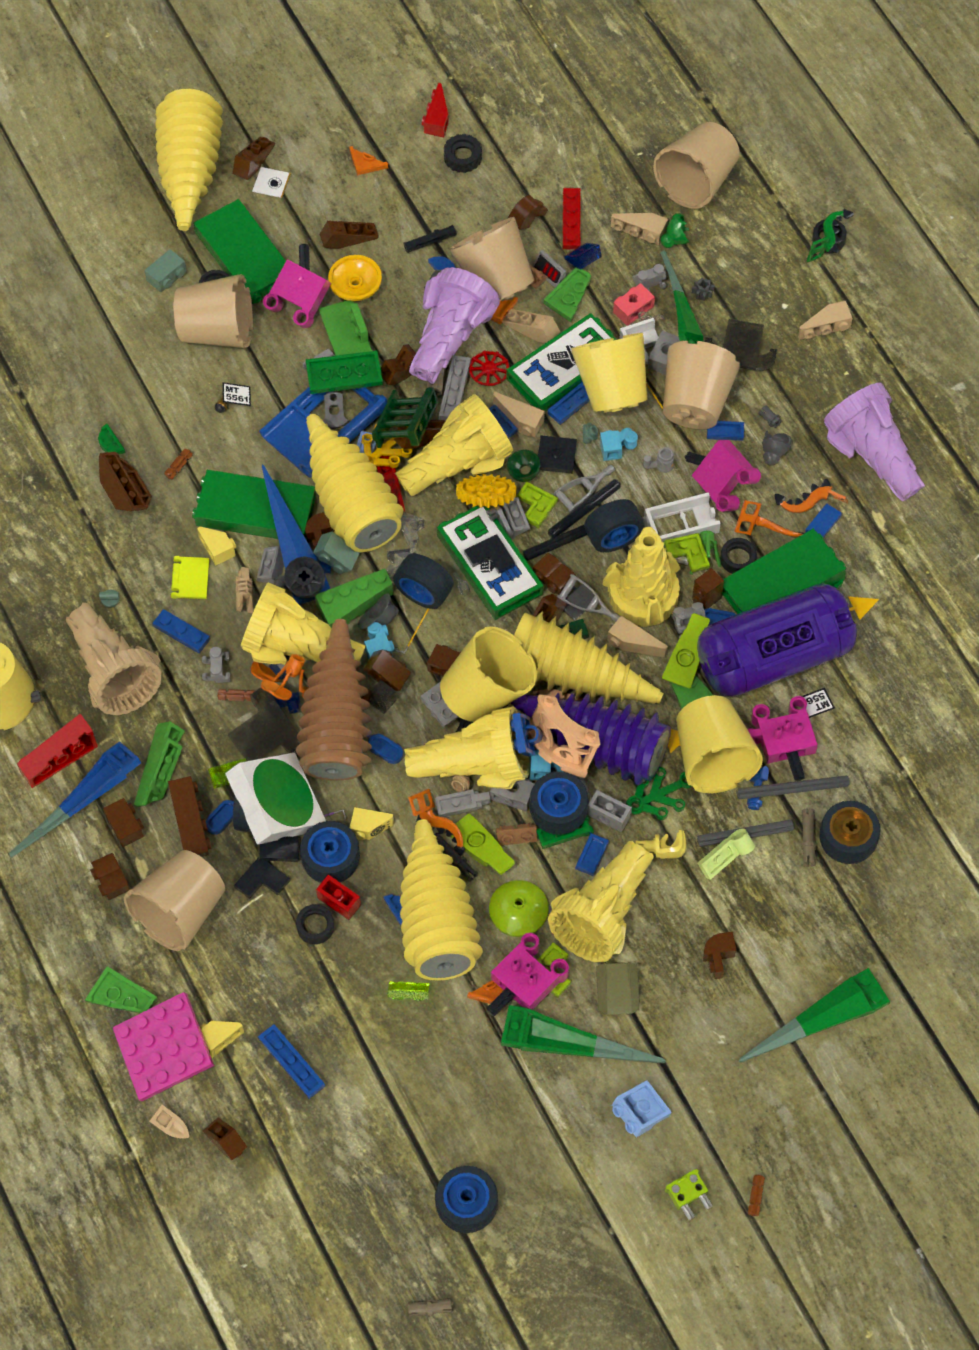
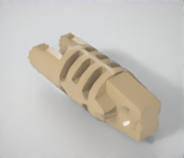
(244, 590)

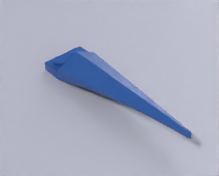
(289, 534)

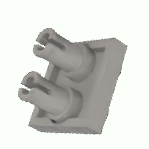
(437, 706)

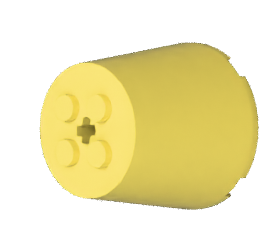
(613, 372)
(488, 674)
(14, 690)
(716, 745)

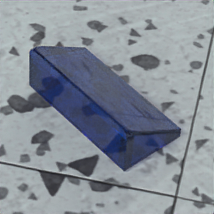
(584, 255)

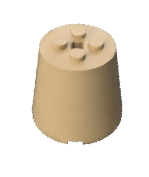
(696, 164)
(496, 258)
(214, 312)
(697, 383)
(176, 899)

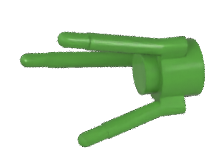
(708, 542)

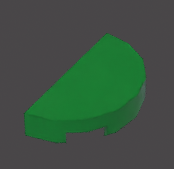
(109, 441)

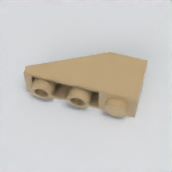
(641, 225)
(830, 319)
(533, 325)

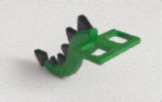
(828, 243)

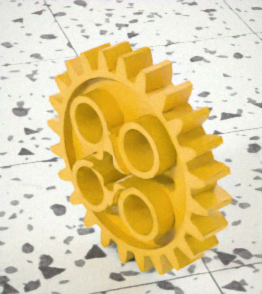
(486, 490)

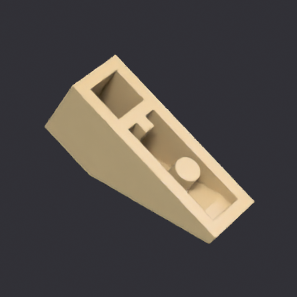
(523, 416)
(634, 639)

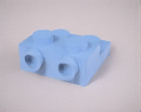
(640, 1108)

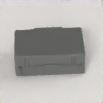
(581, 597)

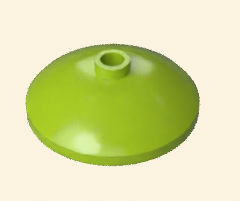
(518, 919)

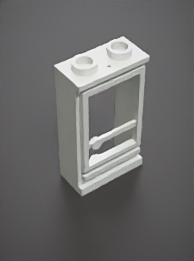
(698, 504)

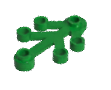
(657, 795)

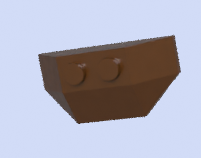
(122, 483)

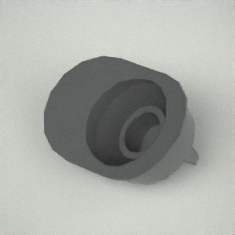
(381, 612)

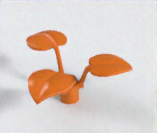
(293, 668)

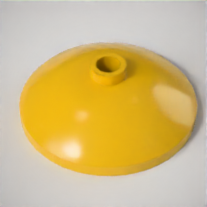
(351, 271)

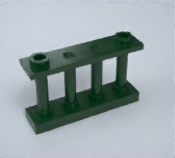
(417, 424)

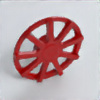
(488, 367)

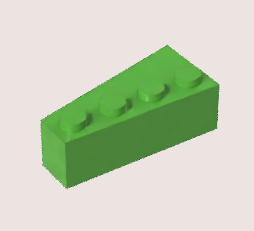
(353, 597)

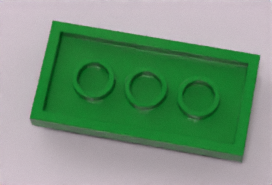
(343, 372)

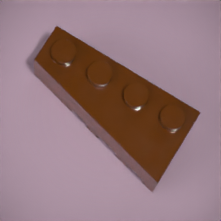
(188, 817)

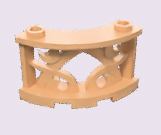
(550, 715)

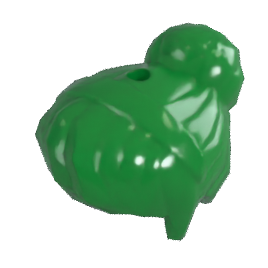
(675, 231)

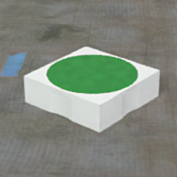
(275, 797)

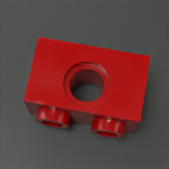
(338, 897)

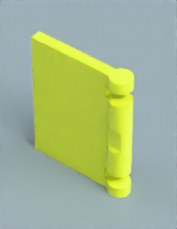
(190, 577)

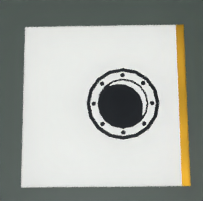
(271, 182)

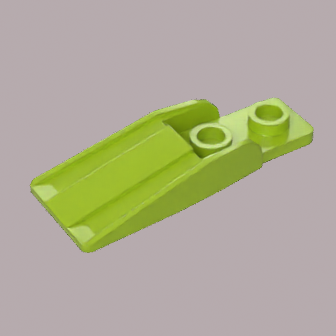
(684, 658)
(482, 845)

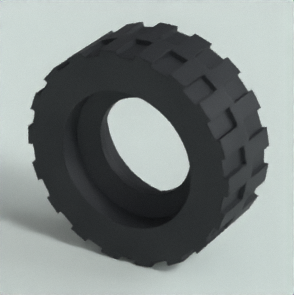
(462, 141)

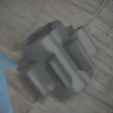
(703, 289)

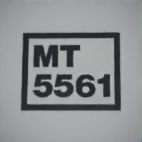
(236, 394)
(818, 702)

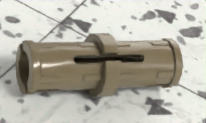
(429, 1307)

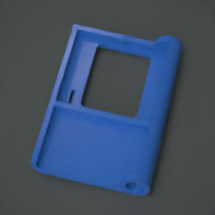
(290, 433)

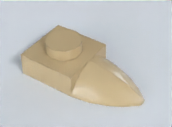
(169, 1123)

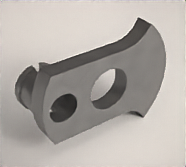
(337, 420)
(499, 515)

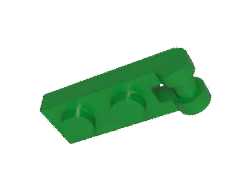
(547, 840)

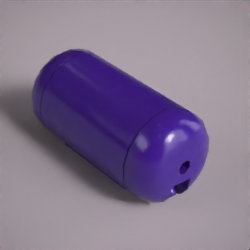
(776, 640)

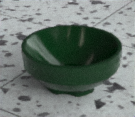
(520, 459)

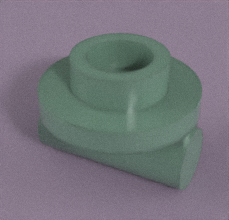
(590, 433)
(109, 598)

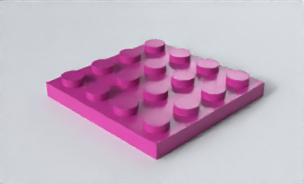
(163, 1046)

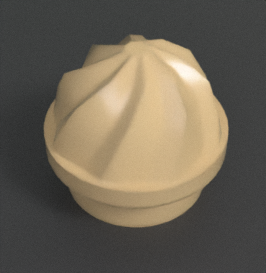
(461, 783)

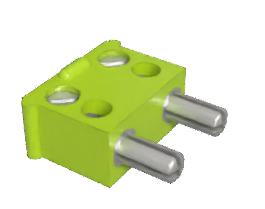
(685, 1188)

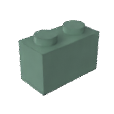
(165, 270)
(334, 552)

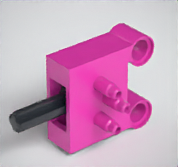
(787, 735)
(525, 977)

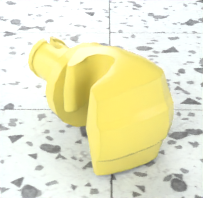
(663, 851)

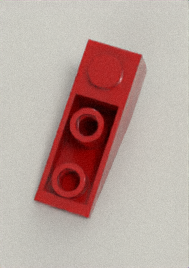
(437, 118)

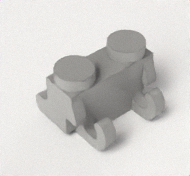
(651, 277)
(682, 616)
(215, 661)

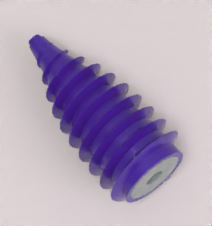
(626, 739)

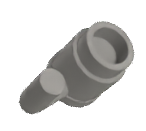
(664, 460)

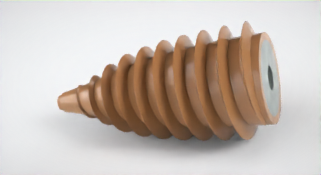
(333, 714)

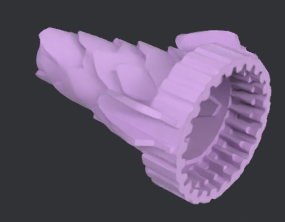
(457, 306)
(867, 426)

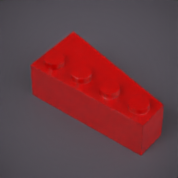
(58, 751)

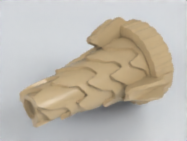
(119, 673)

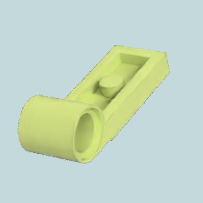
(736, 844)

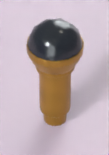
(220, 406)

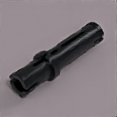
(436, 236)
(458, 861)

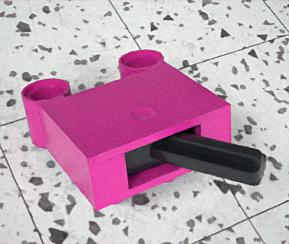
(299, 287)
(721, 472)

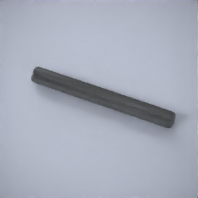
(753, 831)

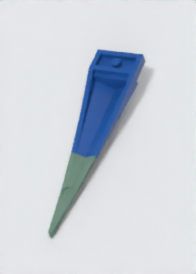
(103, 776)

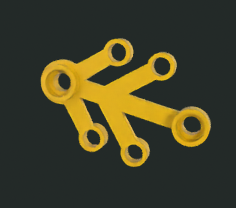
(385, 450)

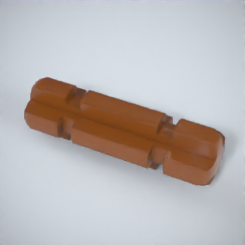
(178, 464)
(234, 694)
(756, 1195)

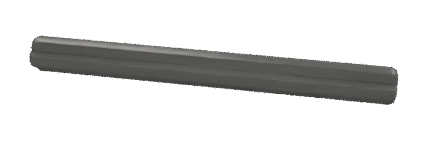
(792, 787)

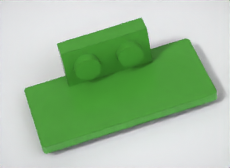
(345, 328)

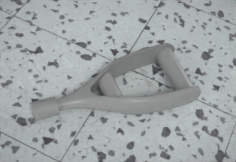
(586, 482)
(594, 602)

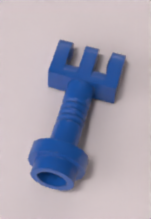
(761, 775)

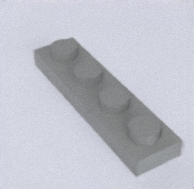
(455, 385)

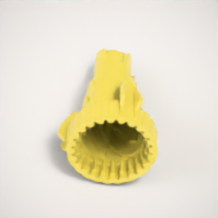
(466, 441)
(646, 584)
(285, 628)
(479, 749)
(592, 919)

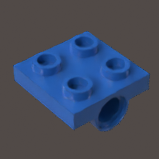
(522, 727)

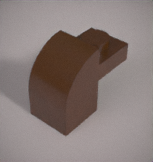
(527, 210)
(397, 369)
(317, 526)
(717, 948)

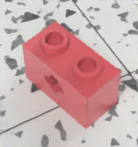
(632, 303)

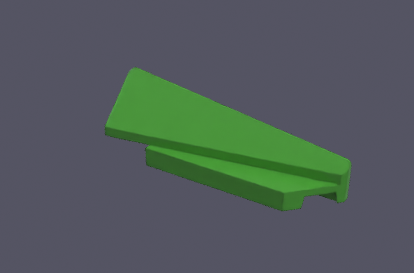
(160, 763)

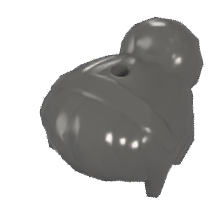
(775, 447)

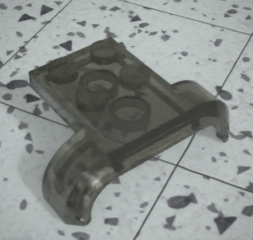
(744, 342)
(264, 729)

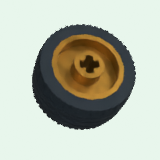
(849, 832)

